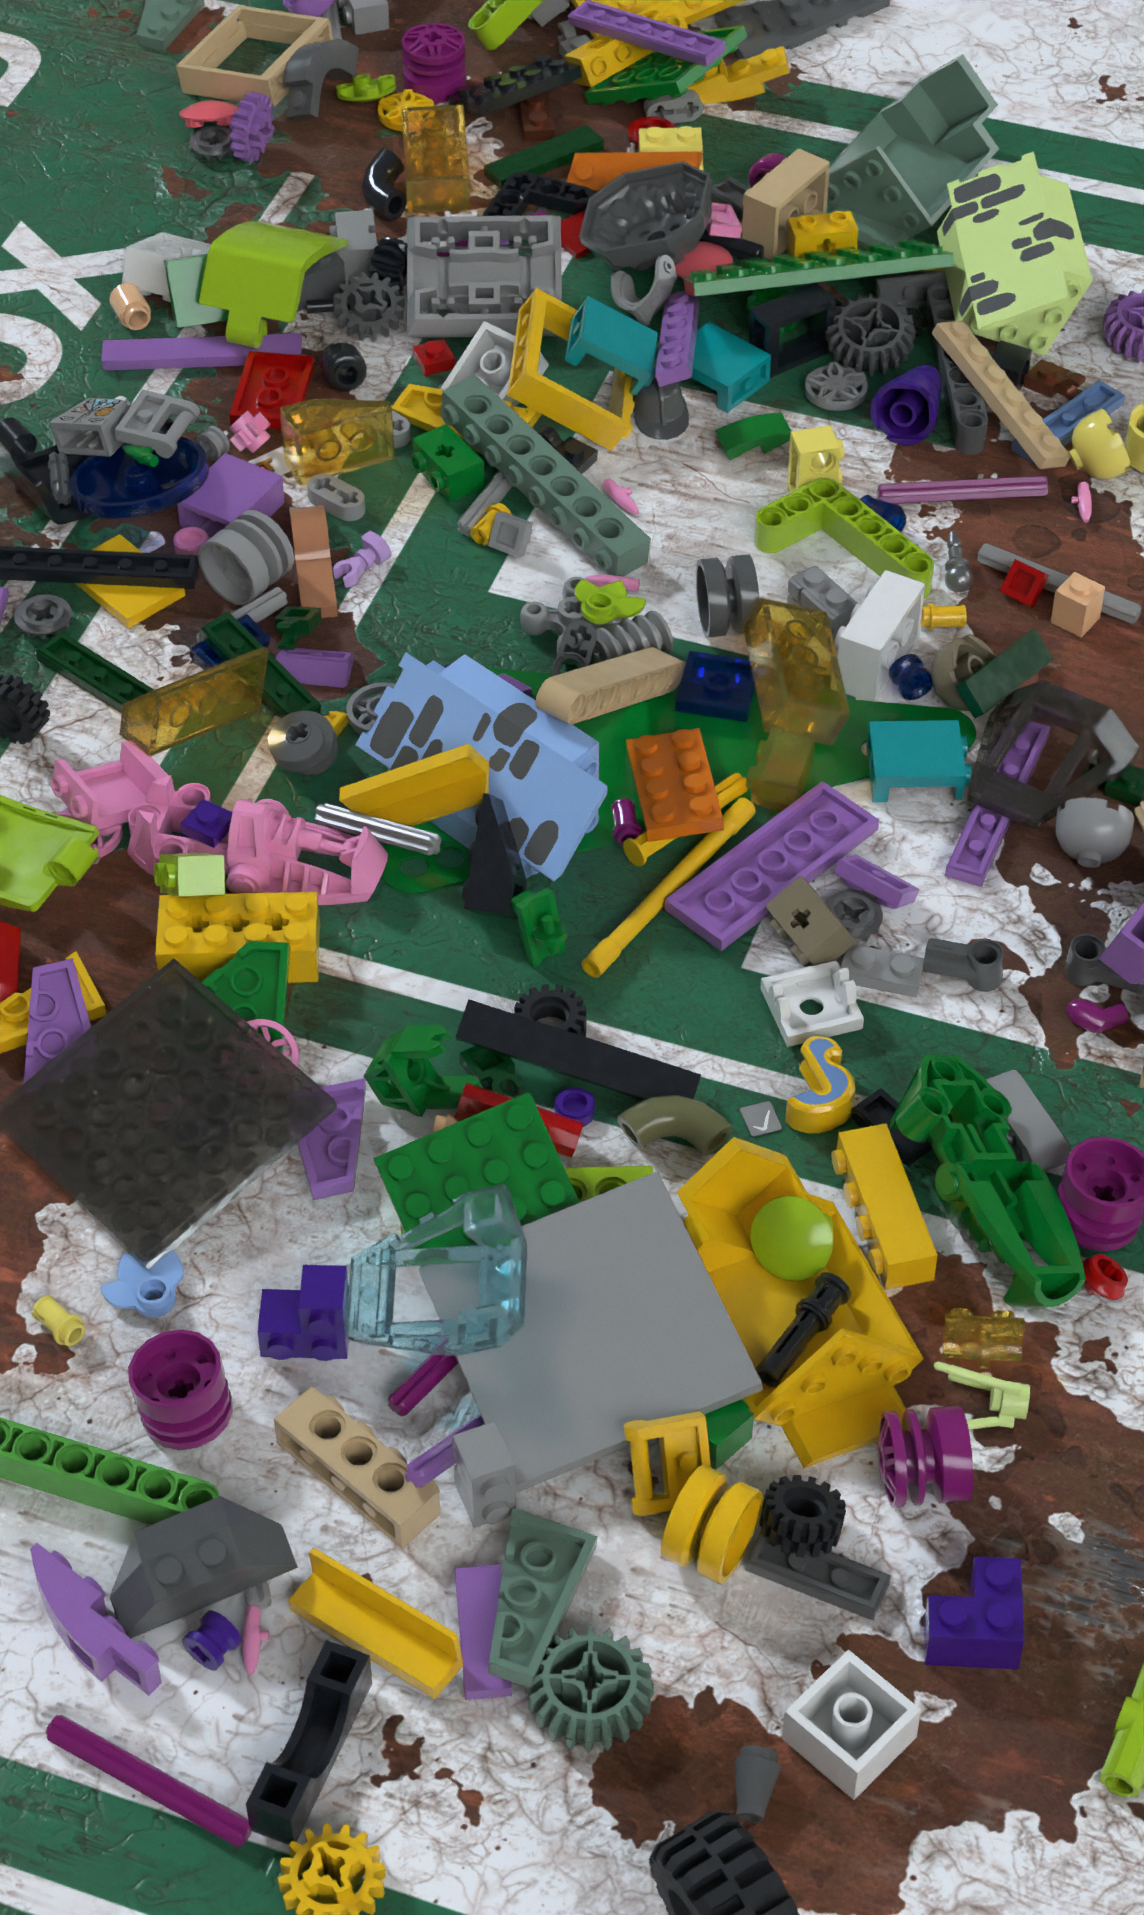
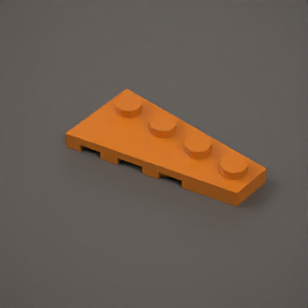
(600, 169)

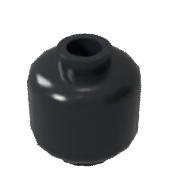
(343, 367)

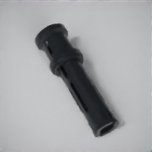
(812, 1316)

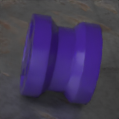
(212, 1640)

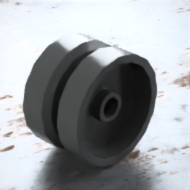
(726, 594)

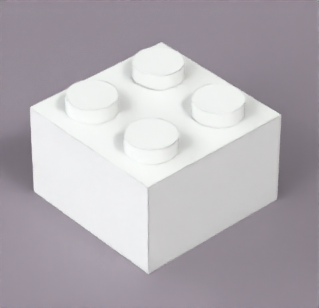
(851, 1724)

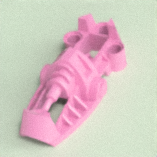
(259, 847)

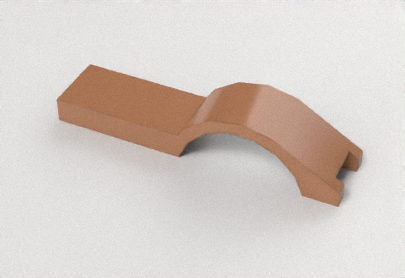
(313, 559)

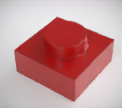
(434, 357)
(1024, 583)

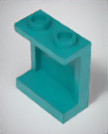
(613, 340)
(729, 366)
(916, 756)

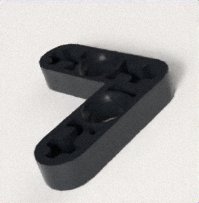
(533, 188)

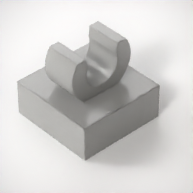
(510, 534)

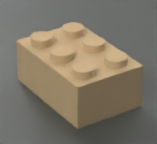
(788, 191)

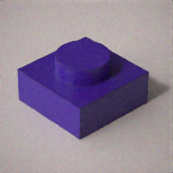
(207, 823)

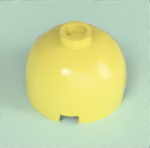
(1099, 448)

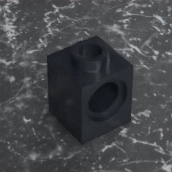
(1014, 361)

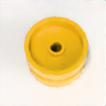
(711, 1524)

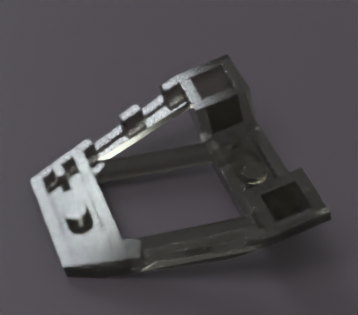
(1097, 728)

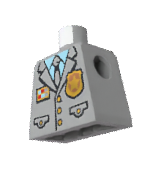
(90, 427)

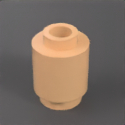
(130, 306)

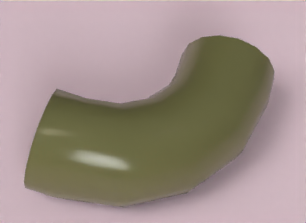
(675, 1117)

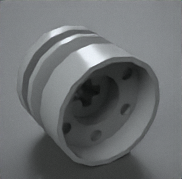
(246, 557)

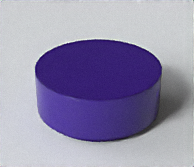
(576, 1104)

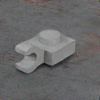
(569, 40)

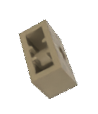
(809, 923)

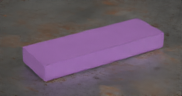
(477, 1609)

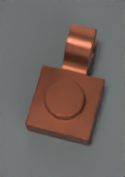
(1052, 379)

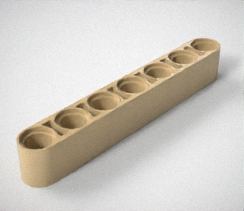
(609, 685)

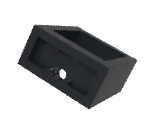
(772, 315)

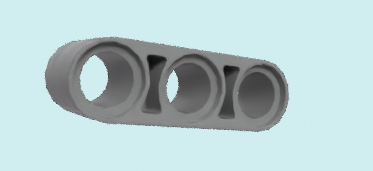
(1031, 1128)

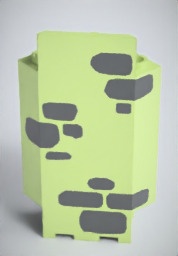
(1014, 254)

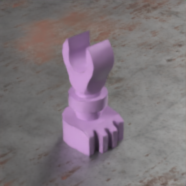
(375, 551)

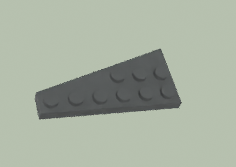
(791, 21)

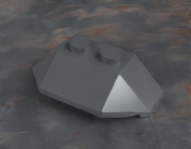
(196, 1562)

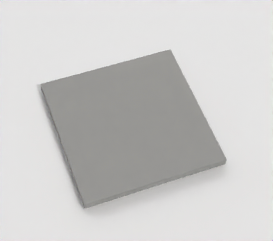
(609, 1336)

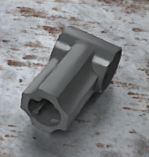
(978, 963)
(1085, 968)

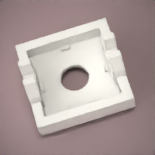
(824, 985)

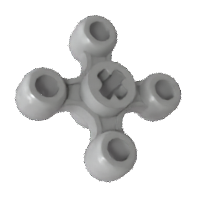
(537, 618)

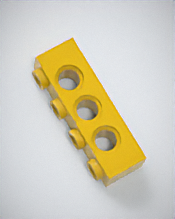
(607, 55)

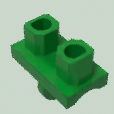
(539, 925)

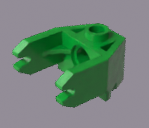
(405, 1077)

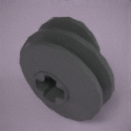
(303, 743)

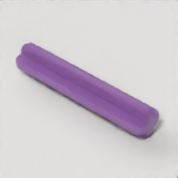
(437, 1458)

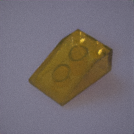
(335, 436)

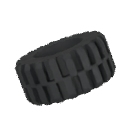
(717, 1871)

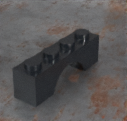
(295, 1779)

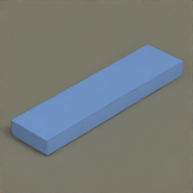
(1066, 418)

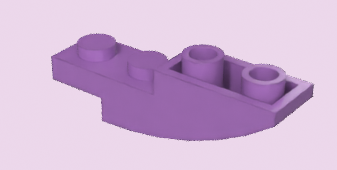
(83, 1623)

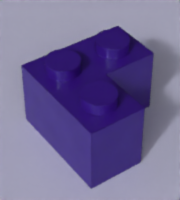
(308, 1319)
(979, 1628)

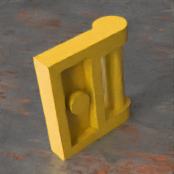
(682, 1450)

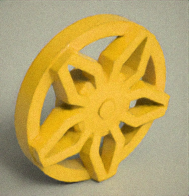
(394, 104)

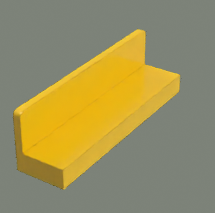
(422, 788)
(378, 1625)

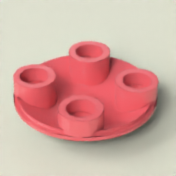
(208, 111)
(703, 257)

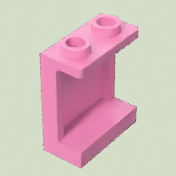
(107, 791)

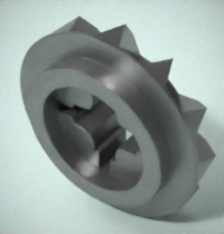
(203, 143)
(40, 607)
(857, 906)

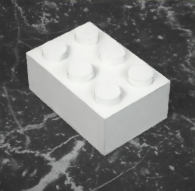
(879, 634)

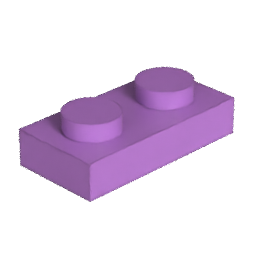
(864, 875)

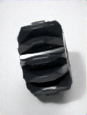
(390, 261)

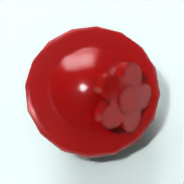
(1104, 1277)

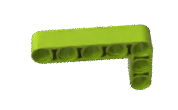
(499, 19)
(848, 521)

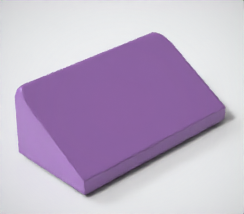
(317, 666)

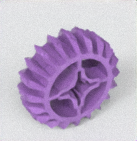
(1125, 325)

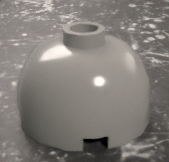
(1093, 831)

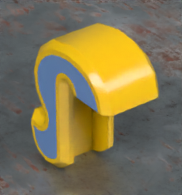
(830, 1085)

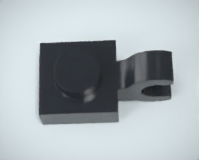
(574, 451)

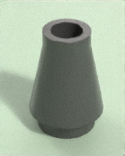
(755, 1780)

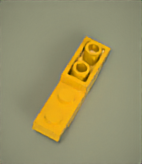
(741, 78)

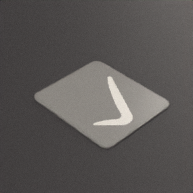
(760, 1118)

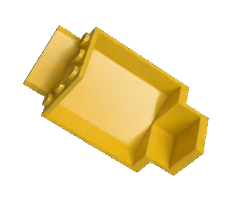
(844, 1371)

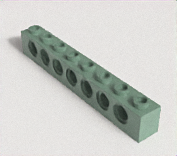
(545, 477)

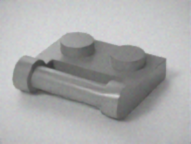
(148, 416)

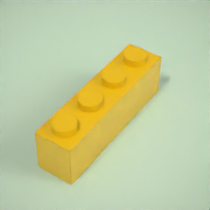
(884, 1207)

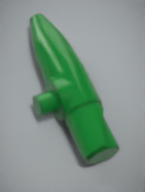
(141, 454)

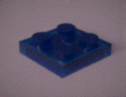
(716, 687)

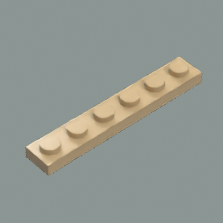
(1001, 395)

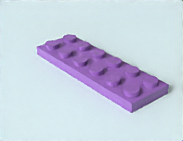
(796, 842)

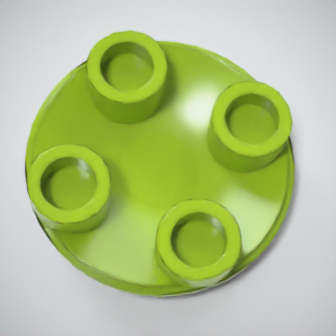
(366, 89)
(792, 1238)

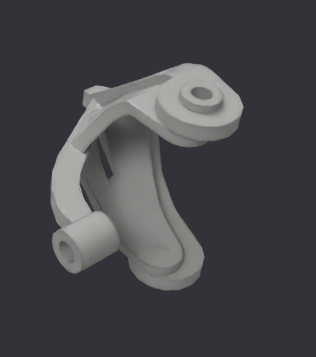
(644, 310)

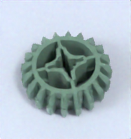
(624, 1689)

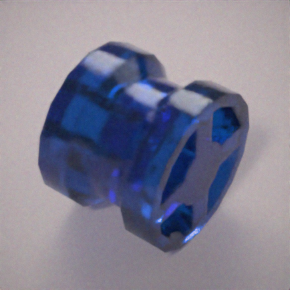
(911, 676)

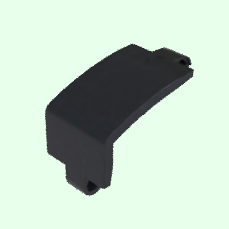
(31, 469)

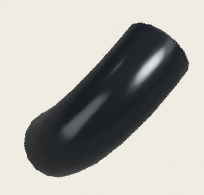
(379, 183)

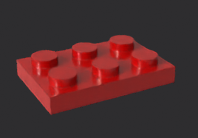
(272, 383)

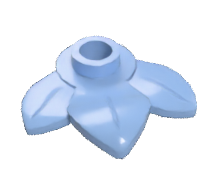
(138, 1285)

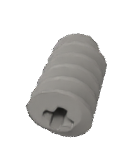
(633, 636)

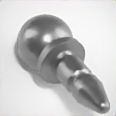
(958, 575)

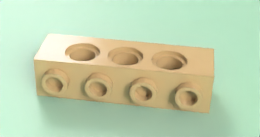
(396, 1514)

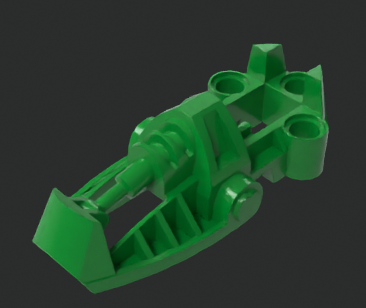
(985, 1186)

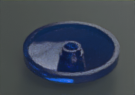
(127, 489)

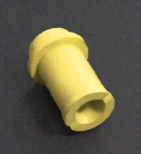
(66, 1327)

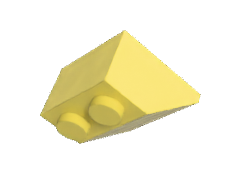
(671, 140)

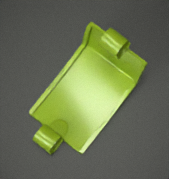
(259, 274)
(40, 853)

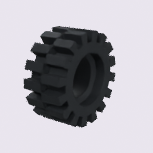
(21, 710)
(554, 1004)
(782, 1518)

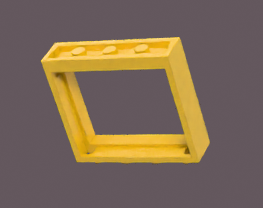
(553, 399)

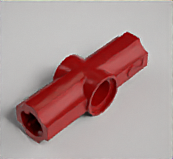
(562, 1129)

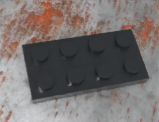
(517, 85)

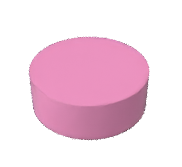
(188, 540)

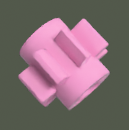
(249, 432)

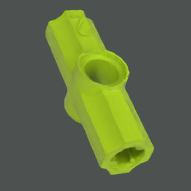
(1125, 1762)

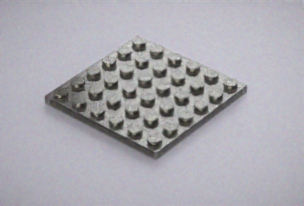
(162, 1113)

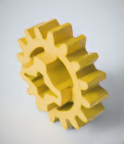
(342, 1858)

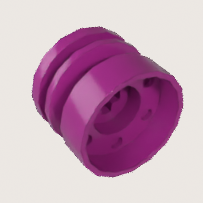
(434, 60)
(1103, 1193)
(180, 1389)
(926, 1456)

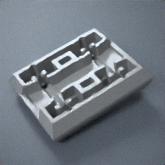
(481, 279)

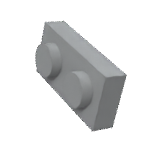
(884, 970)

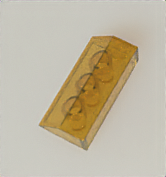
(195, 704)

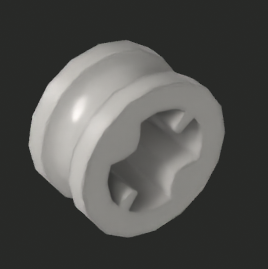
(213, 442)

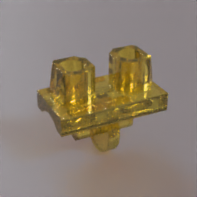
(983, 1336)

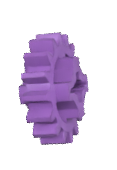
(251, 127)

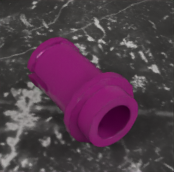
(625, 821)

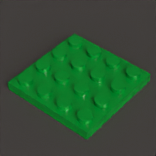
(661, 73)
(477, 1153)

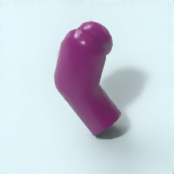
(1095, 1018)

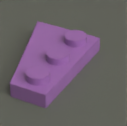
(55, 1014)
(332, 1147)

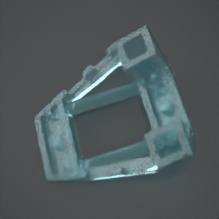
(502, 1254)

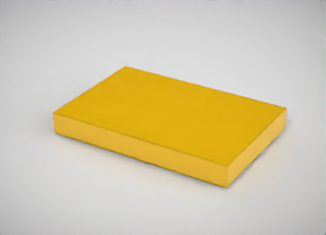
(130, 603)

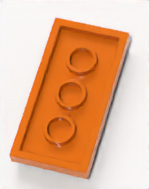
(674, 785)

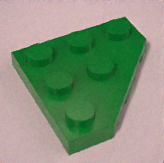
(255, 983)

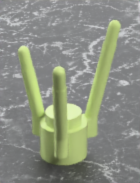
(1006, 1397)

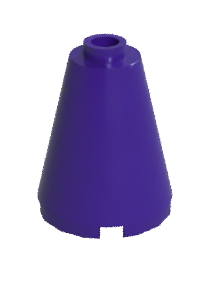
(908, 405)

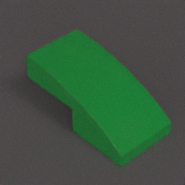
(745, 434)

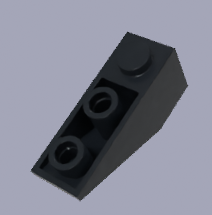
(495, 863)

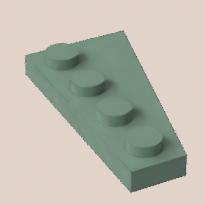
(536, 1590)

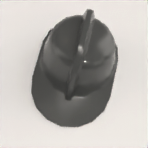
(661, 411)

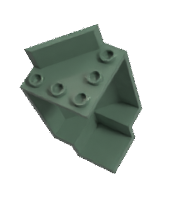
(908, 153)

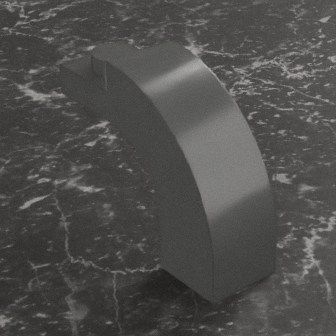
(307, 70)

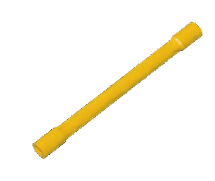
(610, 948)

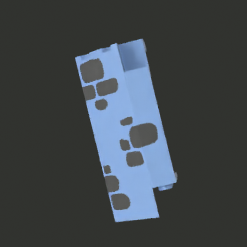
(536, 761)

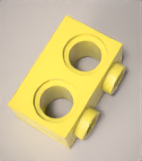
(814, 455)

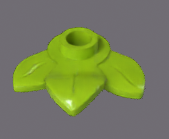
(606, 602)

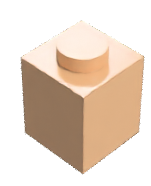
(1077, 604)

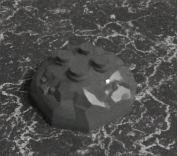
(648, 216)

